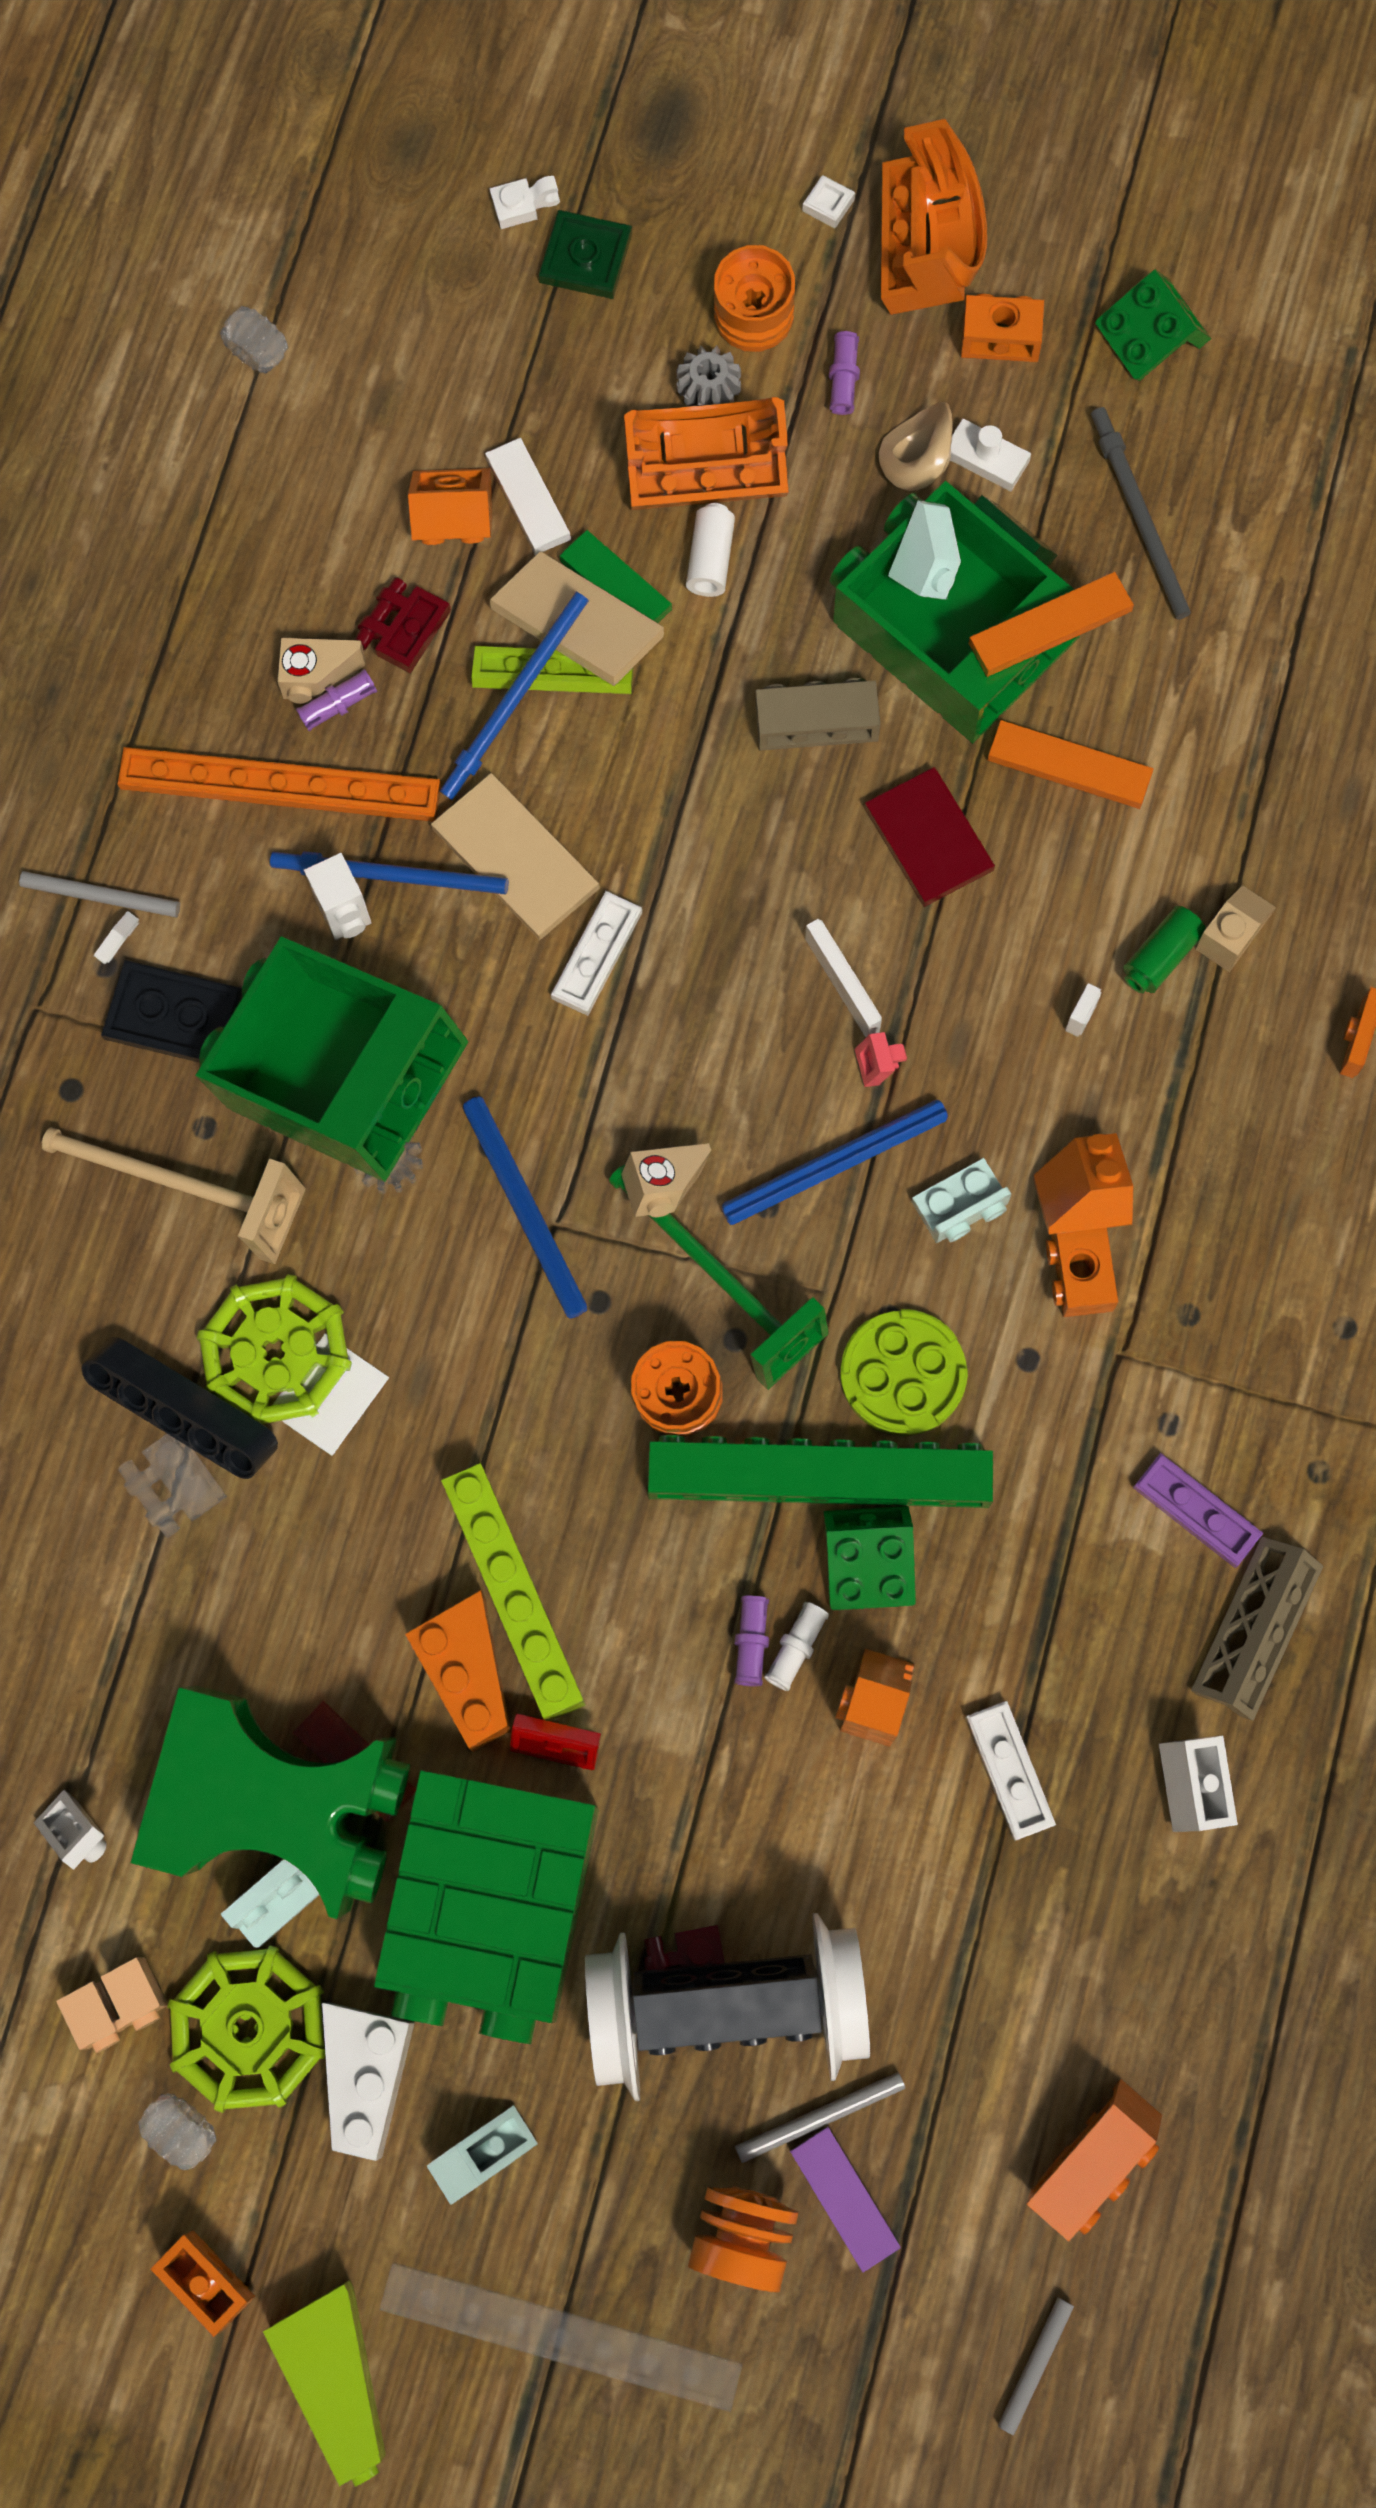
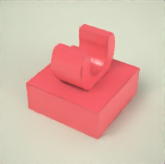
(878, 1059)

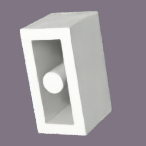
(338, 897)
(1198, 1784)

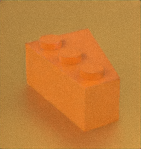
(464, 1669)
(877, 1699)
(1097, 2163)

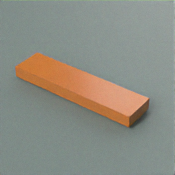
(1051, 624)
(1070, 764)

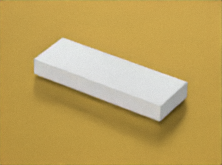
(528, 496)
(596, 953)
(843, 978)
(1010, 1771)

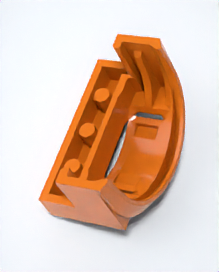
(957, 228)
(706, 454)

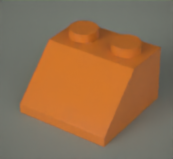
(450, 505)
(1086, 1186)

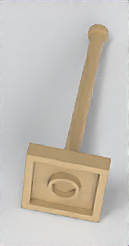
(267, 1214)

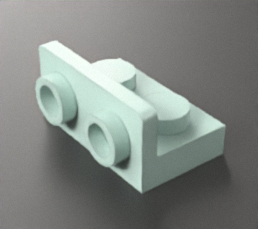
(961, 1201)
(271, 1903)

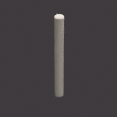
(99, 894)
(820, 2117)

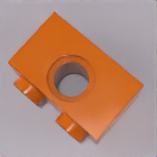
(989, 341)
(1088, 1294)
(203, 2282)

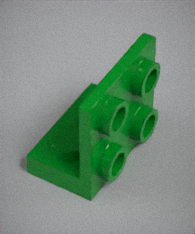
(1150, 325)
(870, 1558)

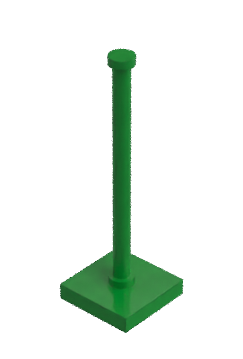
(787, 1341)

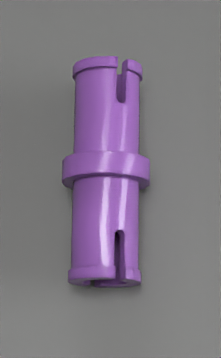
(844, 373)
(336, 700)
(751, 1641)

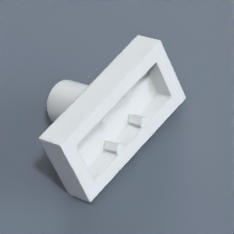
(988, 454)
(71, 1831)

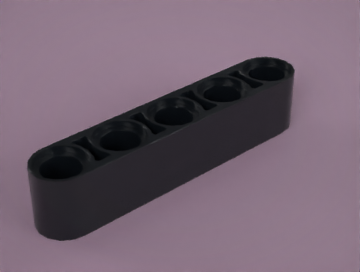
(179, 1407)

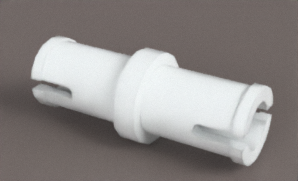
(796, 1646)

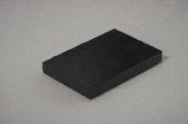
(167, 1010)

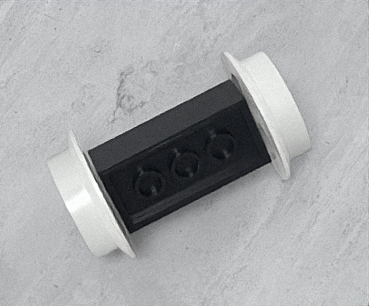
(726, 2004)

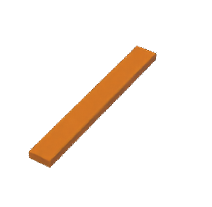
(279, 784)

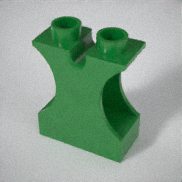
(235, 1789)

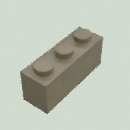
(817, 714)

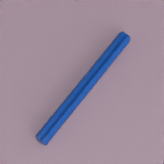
(834, 1162)
(525, 1207)

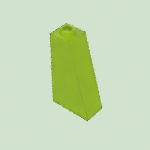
(331, 2379)

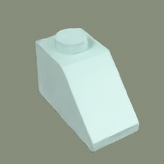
(928, 552)
(482, 2155)

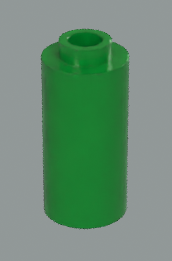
(1163, 950)

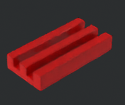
(555, 1742)

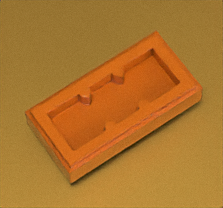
(1359, 1035)

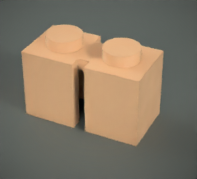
(93, 2016)

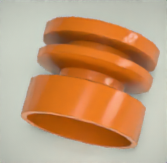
(754, 298)
(655, 1377)
(743, 2239)

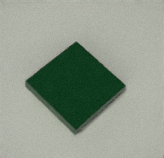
(585, 254)
(1016, 529)

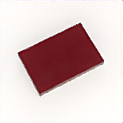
(929, 836)

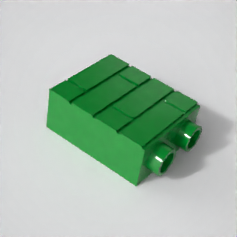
(928, 637)
(331, 1057)
(485, 1904)

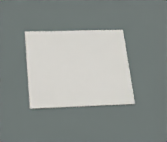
(343, 1404)

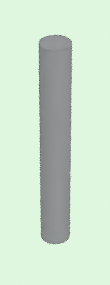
(1035, 2366)

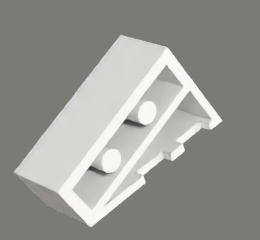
(363, 2076)

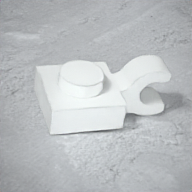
(518, 203)

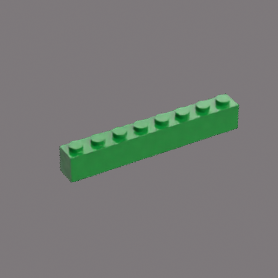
(821, 1473)

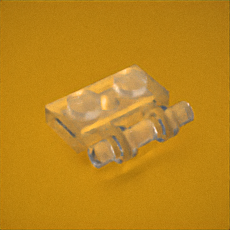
(184, 1476)

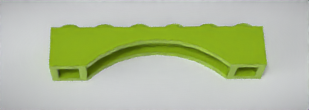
(513, 1593)

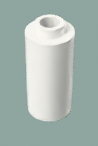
(710, 550)

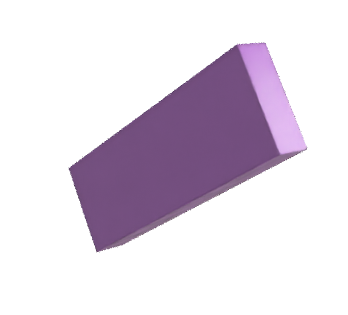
(1198, 1510)
(845, 2199)

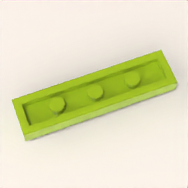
(501, 666)

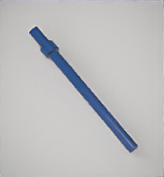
(469, 761)
(396, 873)

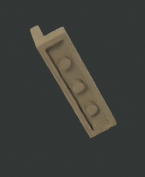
(1267, 1628)

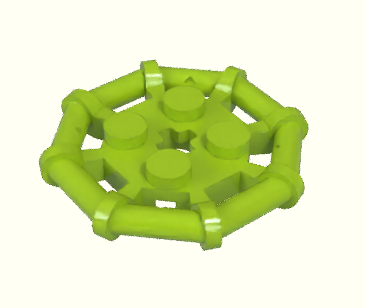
(268, 1327)
(272, 2027)

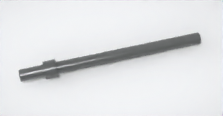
(1113, 449)

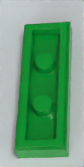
(606, 570)

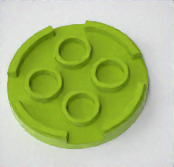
(903, 1372)

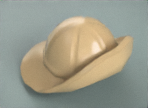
(918, 448)

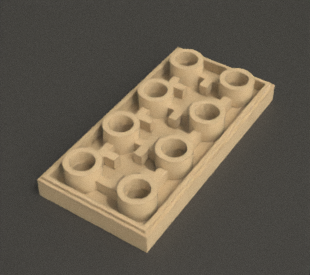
(605, 636)
(506, 841)

